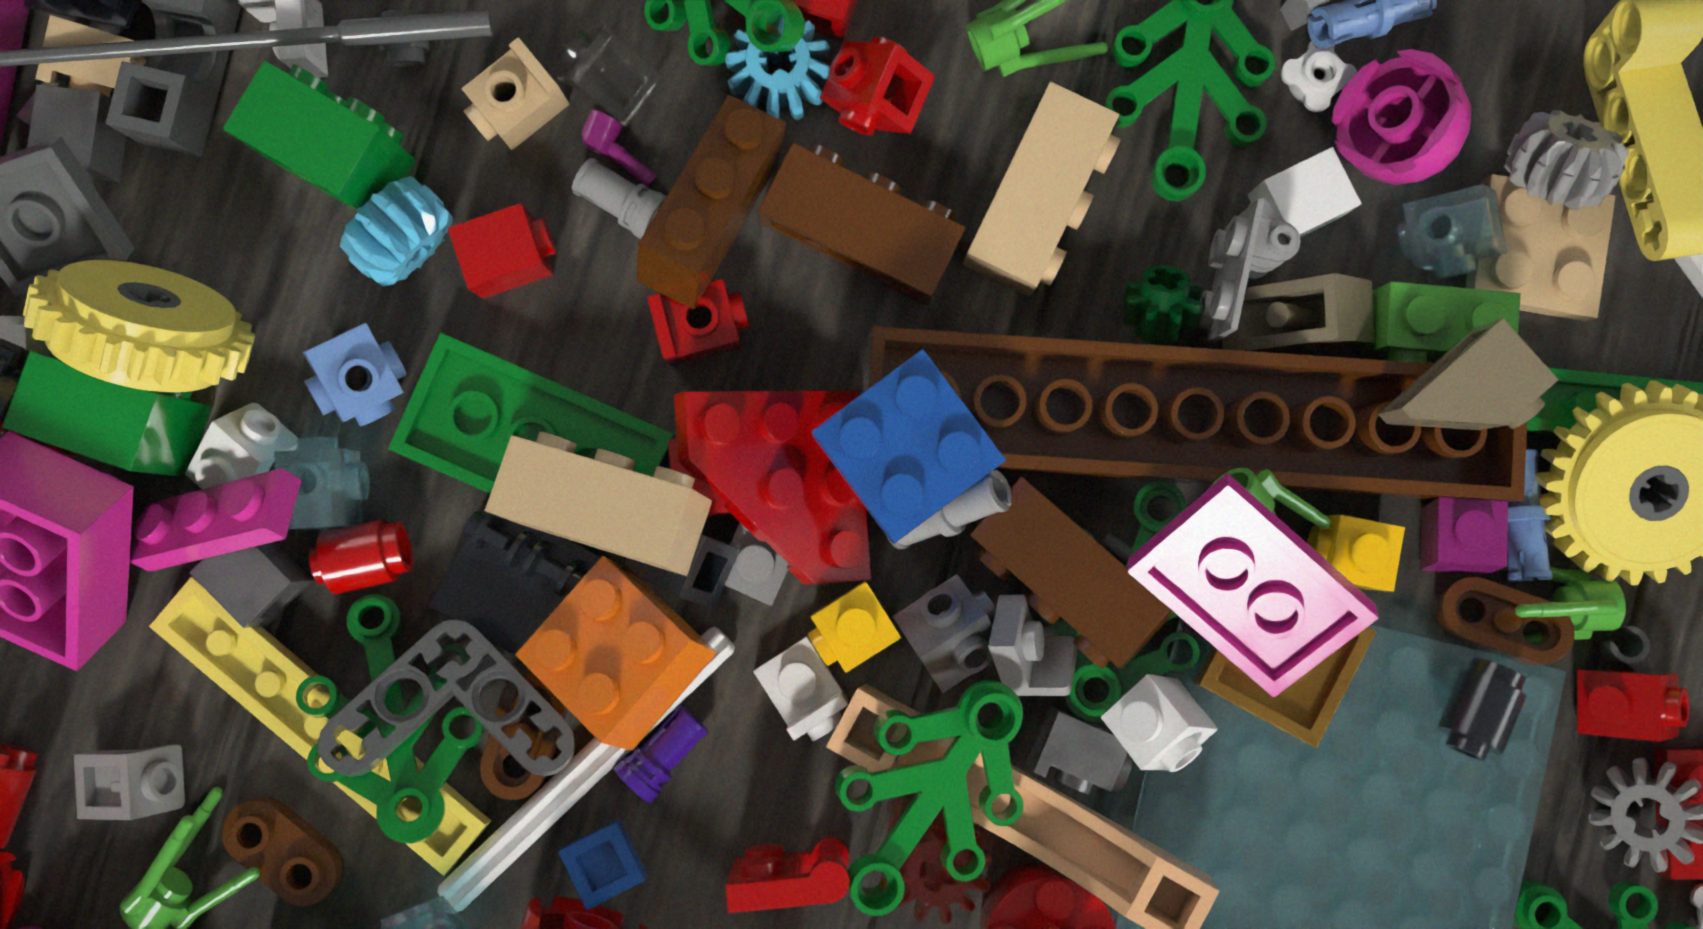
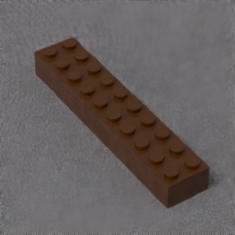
(1207, 412)

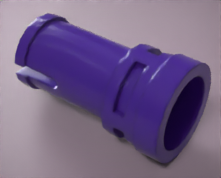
(653, 762)

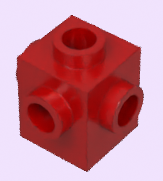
(876, 87)

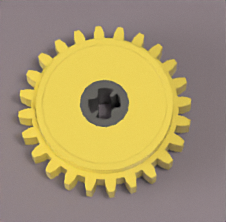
(138, 326)
(1629, 484)

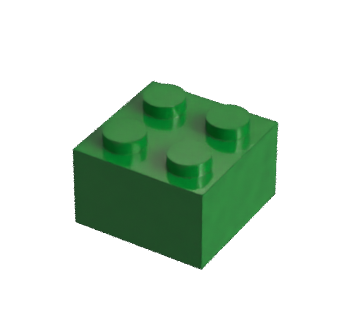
(319, 135)
(106, 420)

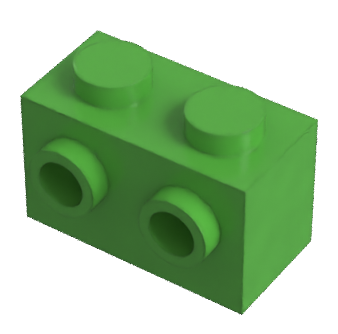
(1429, 320)

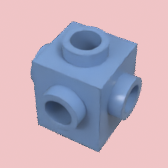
(334, 358)

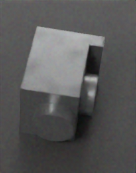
(1080, 752)

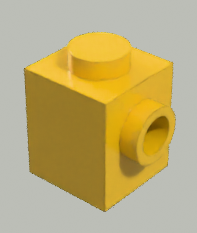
(1361, 550)
(852, 628)

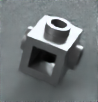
(950, 631)

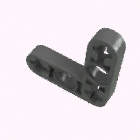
(466, 685)

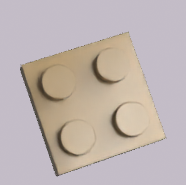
(1551, 253)

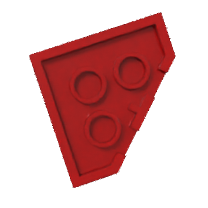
(777, 477)

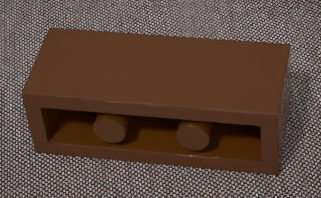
(710, 202)
(861, 221)
(1070, 577)

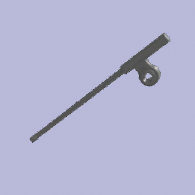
(399, 33)

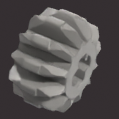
(1566, 159)
(1627, 820)

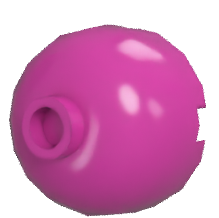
(1402, 118)

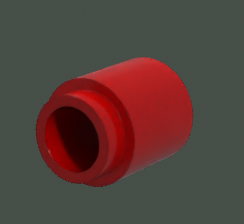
(361, 555)

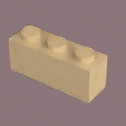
(1044, 191)
(600, 501)

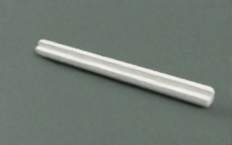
(553, 801)

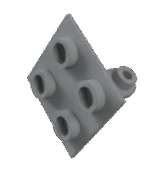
(1242, 252)

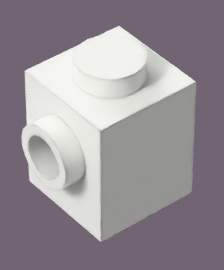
(1159, 724)

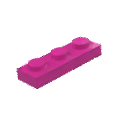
(215, 520)

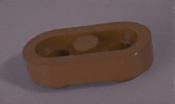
(1498, 626)
(494, 761)
(283, 845)

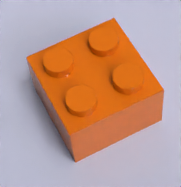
(615, 655)

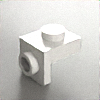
(239, 446)

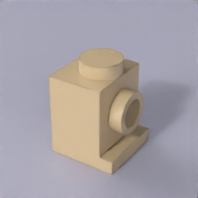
(88, 74)
(532, 106)

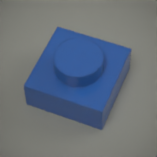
(603, 864)

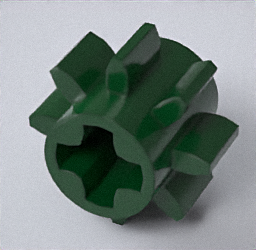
(1162, 305)

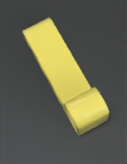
(1646, 100)

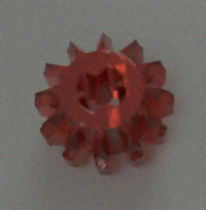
(944, 888)

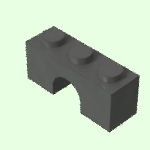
(174, 95)

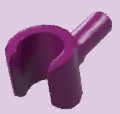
(600, 137)

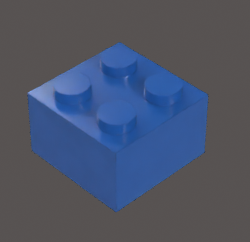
(908, 446)

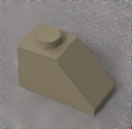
(1305, 315)
(1477, 384)

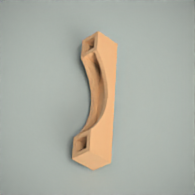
(1063, 833)

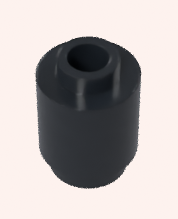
(1482, 709)

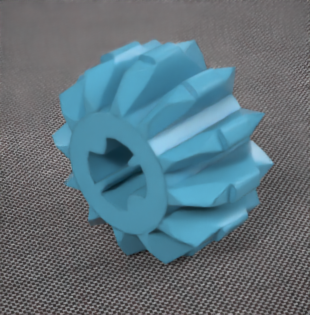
(781, 88)
(396, 231)

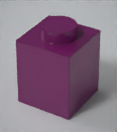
(1464, 535)

